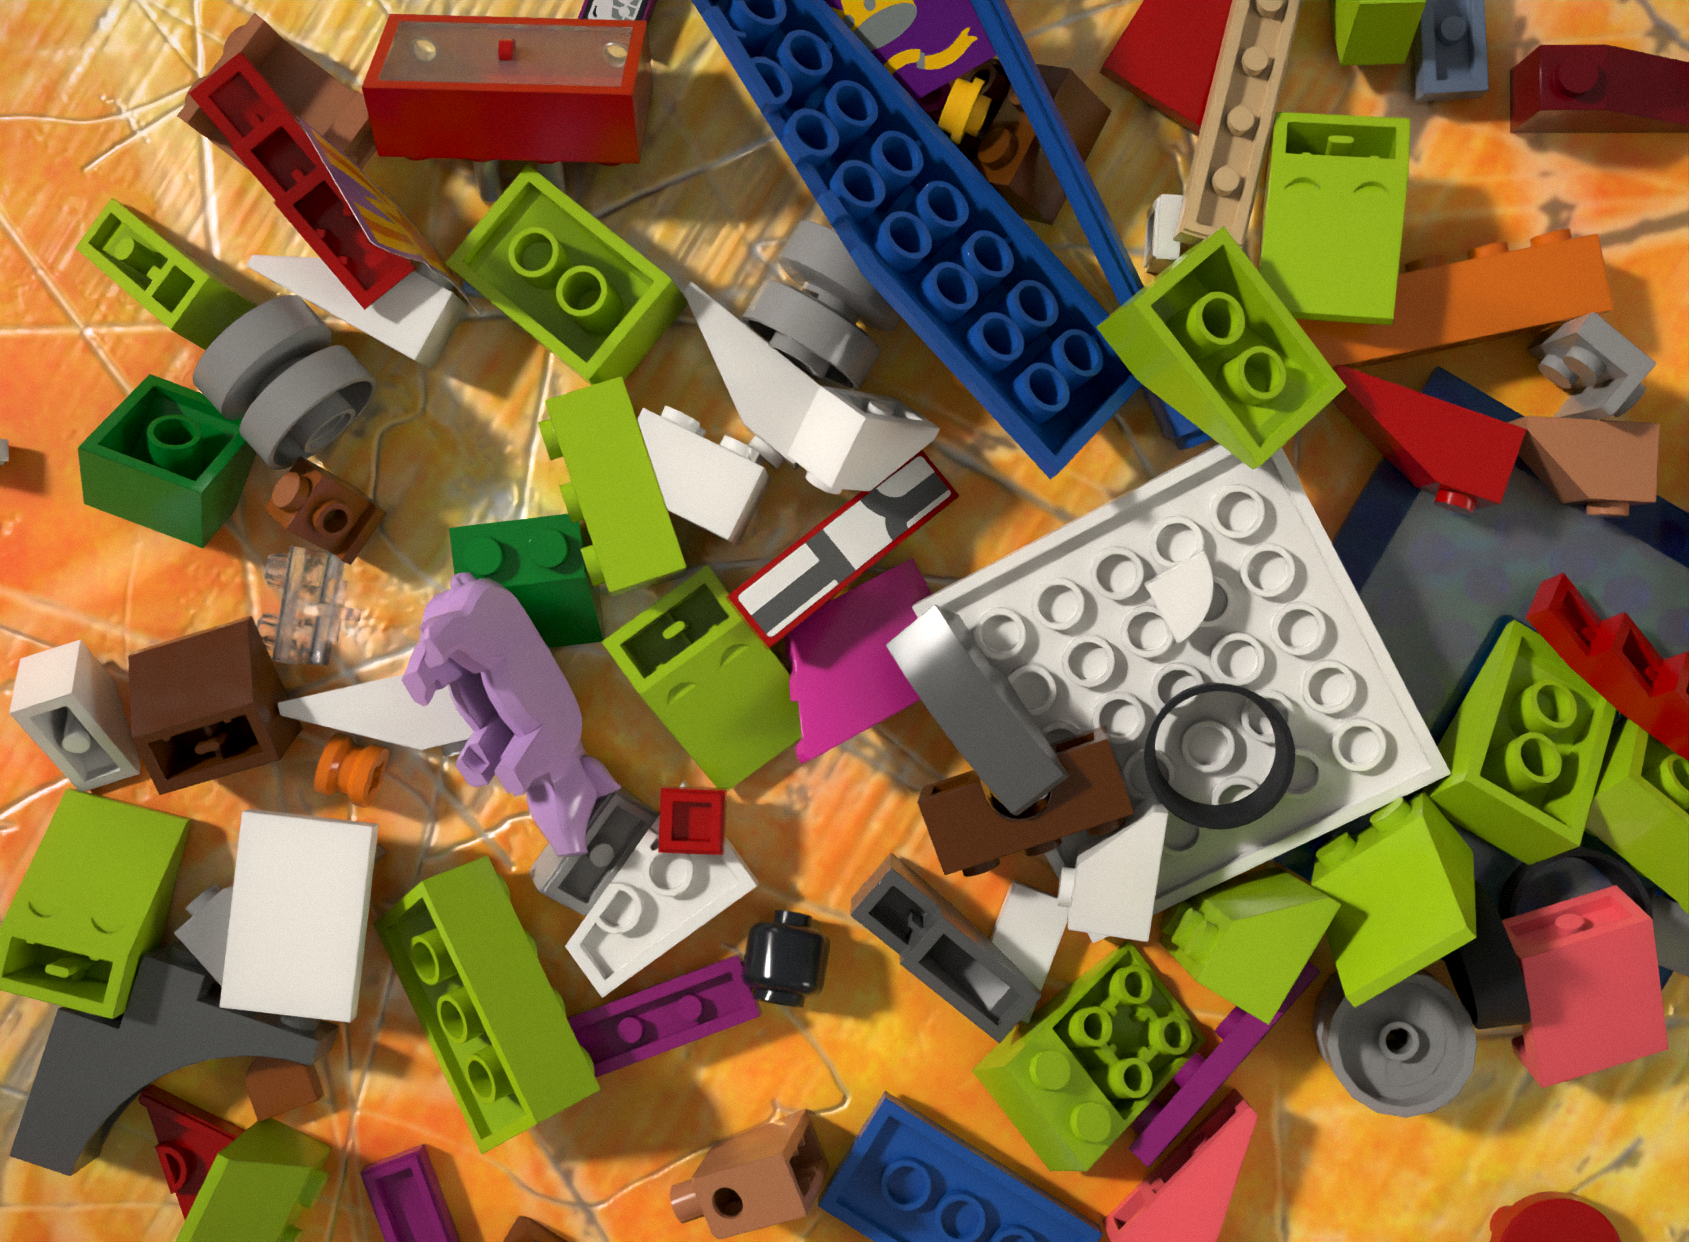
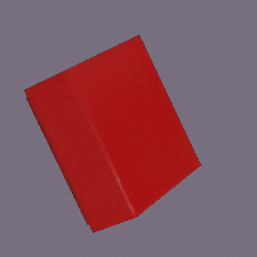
(692, 820)

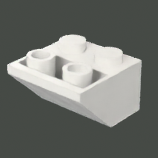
(703, 480)

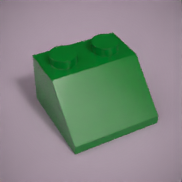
(166, 462)
(541, 568)

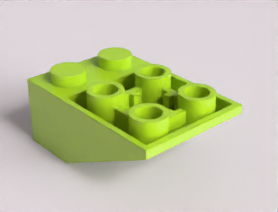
(1335, 215)
(709, 679)
(91, 903)
(1090, 1060)

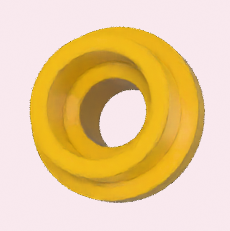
(964, 109)

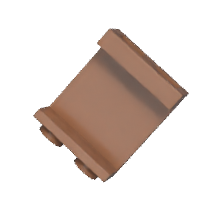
(301, 84)

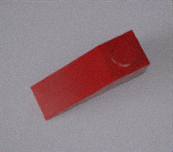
(1433, 442)

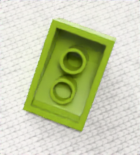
(568, 280)
(1223, 350)
(1524, 750)
(1401, 895)

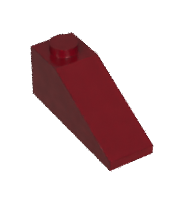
(1598, 91)

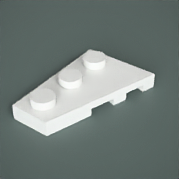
(654, 907)

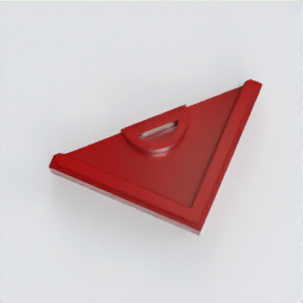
(186, 1140)

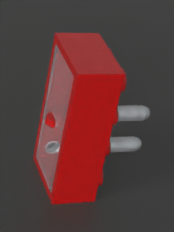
(510, 92)

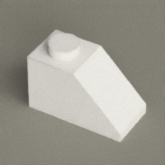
(857, 439)
(75, 715)
(1117, 876)

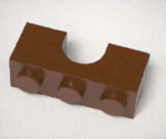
(975, 828)

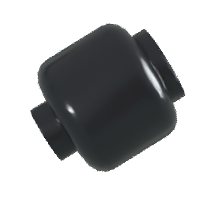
(785, 959)

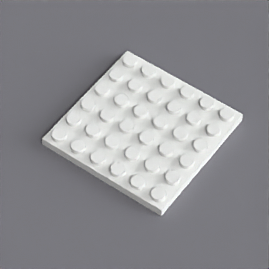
(1282, 621)

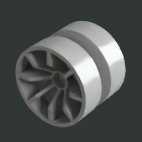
(819, 323)
(284, 381)

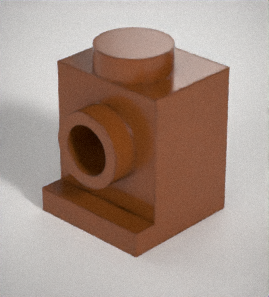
(324, 510)

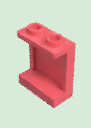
(1587, 986)

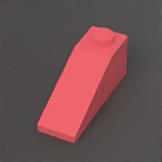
(1192, 1185)

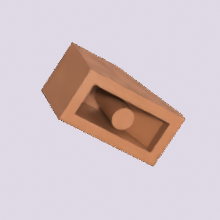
(1593, 461)

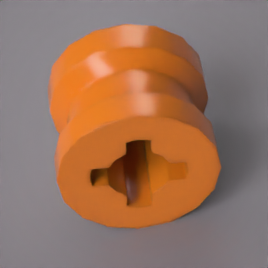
(351, 770)

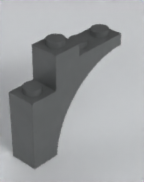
(103, 1064)

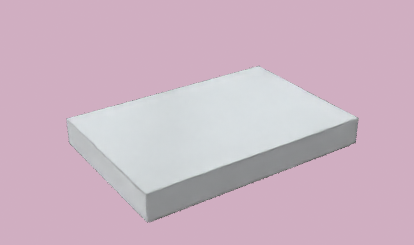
(299, 915)

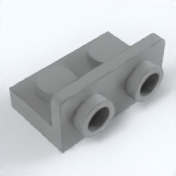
(1594, 362)

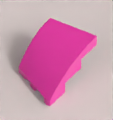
(842, 661)

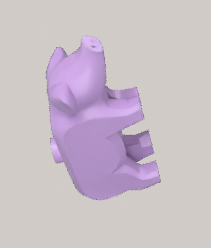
(513, 702)

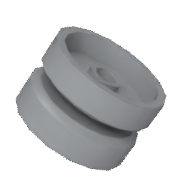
(1421, 1062)

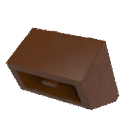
(1009, 149)
(207, 706)

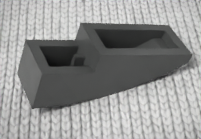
(977, 708)
(943, 948)

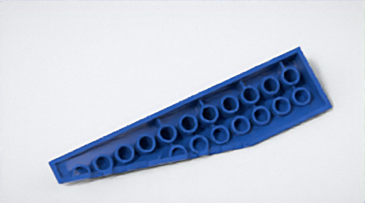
(928, 227)

